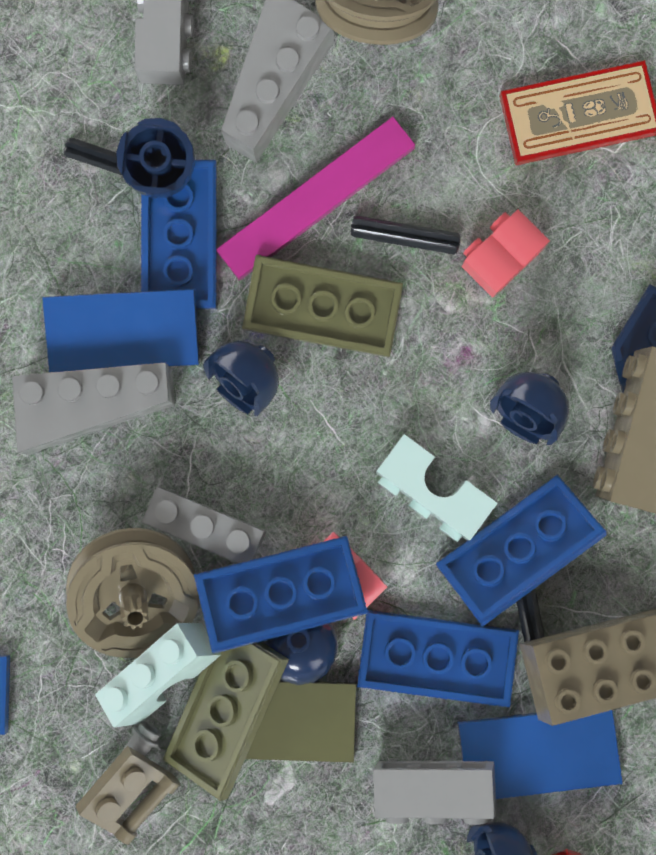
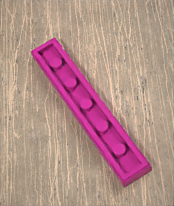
(316, 197)

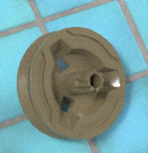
(378, 20)
(127, 570)

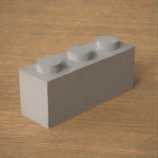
(203, 526)
(435, 791)

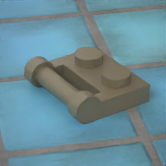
(118, 790)

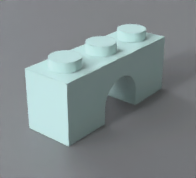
(459, 513)
(139, 687)

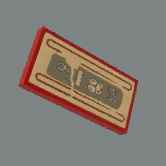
(579, 112)

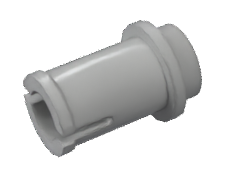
(143, 738)

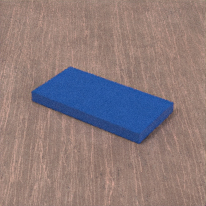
(182, 238)
(121, 329)
(520, 550)
(280, 594)
(438, 658)
(542, 757)

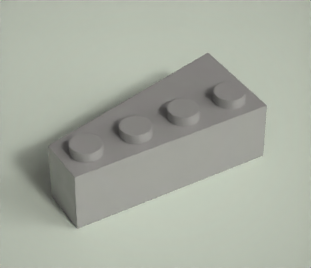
(162, 41)
(276, 70)
(75, 403)

